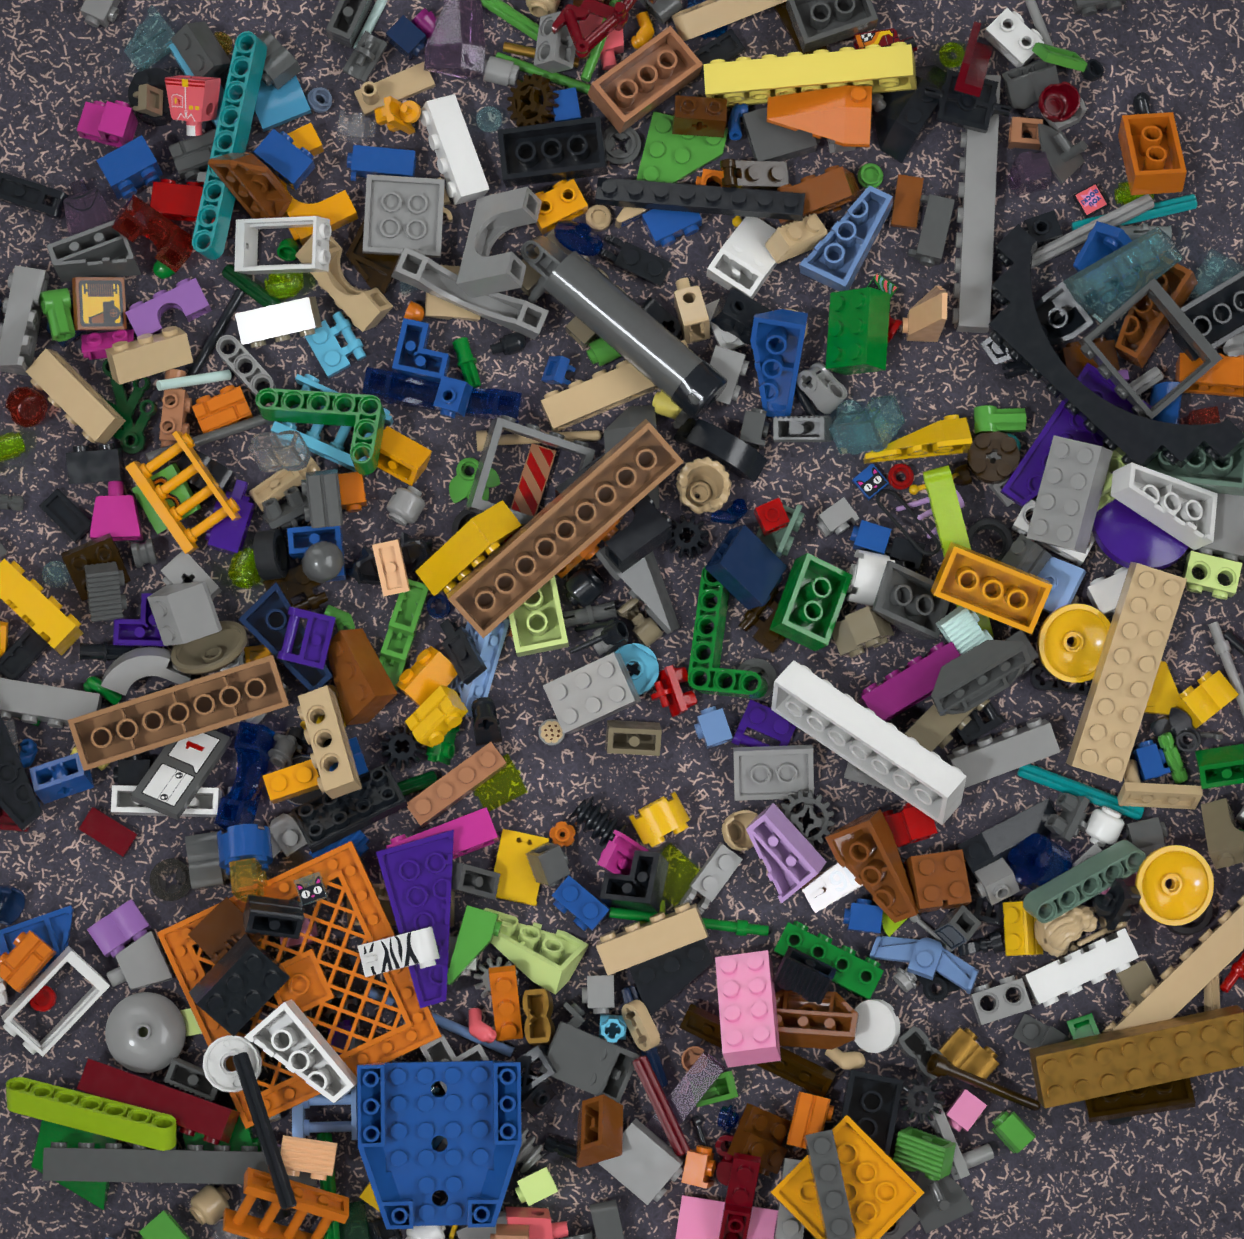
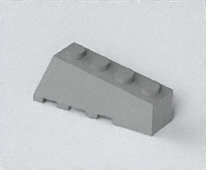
(21, 319)

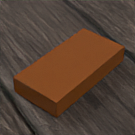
(907, 202)

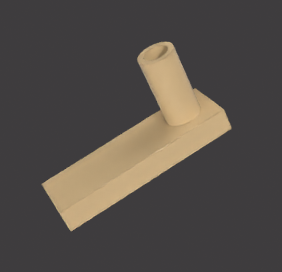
(399, 86)
(1156, 795)

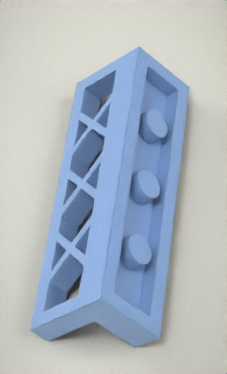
(489, 650)

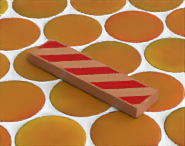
(533, 481)

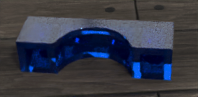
(252, 750)

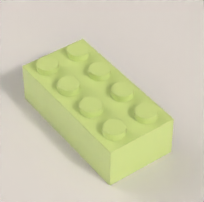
(539, 622)

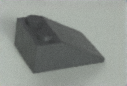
(908, 602)

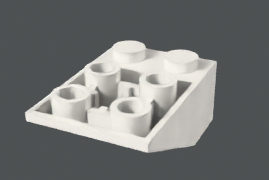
(744, 258)

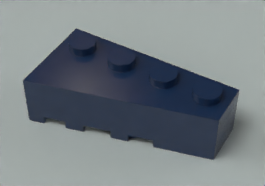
(268, 623)

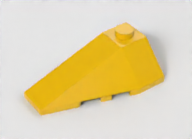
(938, 439)

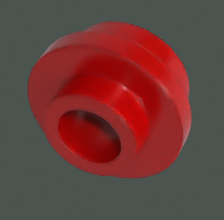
(900, 468)

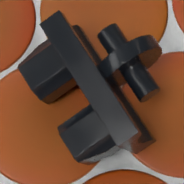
(1115, 903)

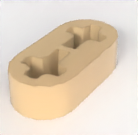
(640, 1025)

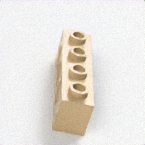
(345, 776)

